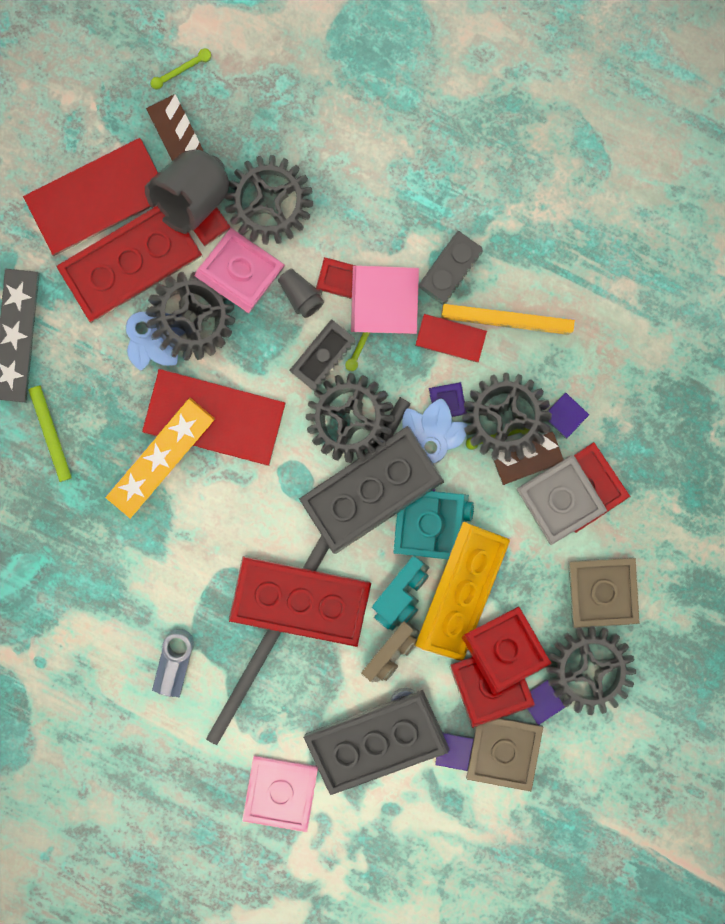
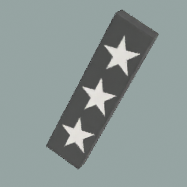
(17, 332)

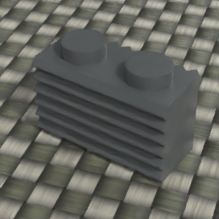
(451, 267)
(322, 355)

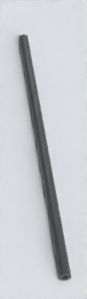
(271, 636)

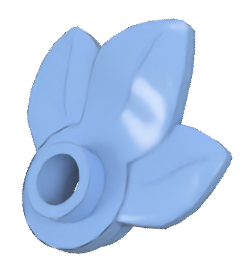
(143, 348)
(435, 426)

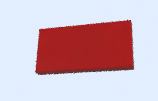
(93, 197)
(127, 263)
(243, 421)
(299, 601)

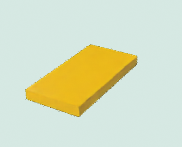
(462, 591)

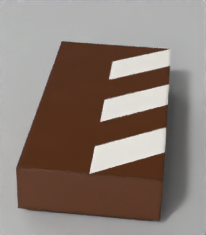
(173, 126)
(544, 457)

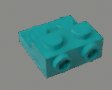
(432, 524)
(396, 602)

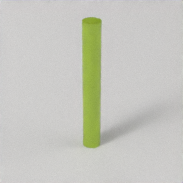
(50, 433)

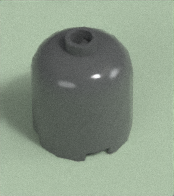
(188, 189)

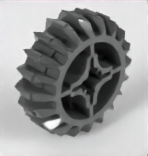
(281, 191)
(164, 323)
(354, 403)
(493, 413)
(606, 666)

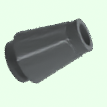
(301, 294)

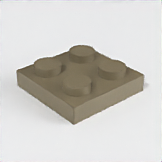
(604, 592)
(383, 663)
(505, 753)

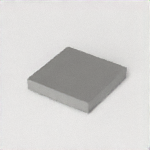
(561, 499)

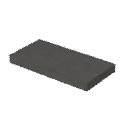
(371, 490)
(376, 742)

